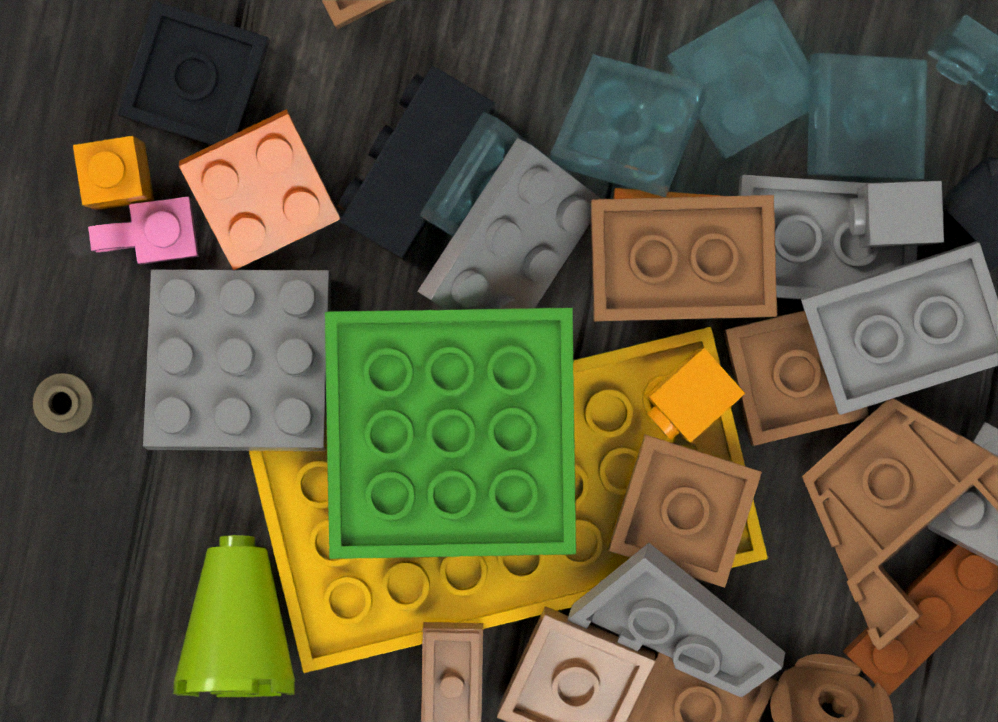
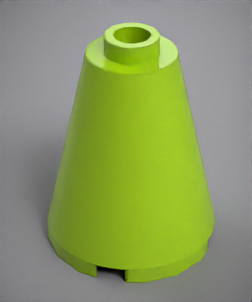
(235, 627)

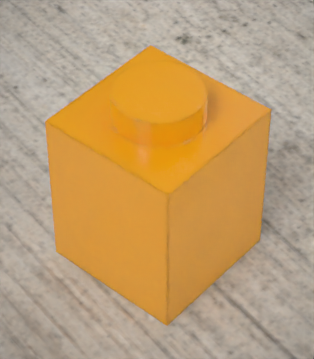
(113, 173)
(692, 396)

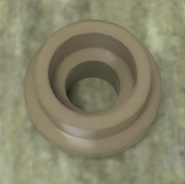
(81, 399)

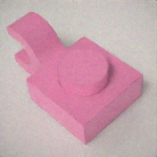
(157, 232)

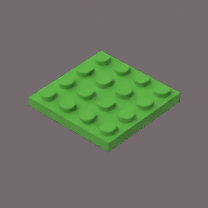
(450, 433)

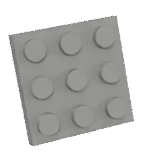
(237, 360)

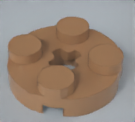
(829, 680)

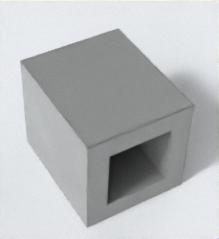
(897, 214)

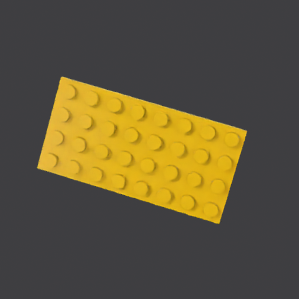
(379, 604)

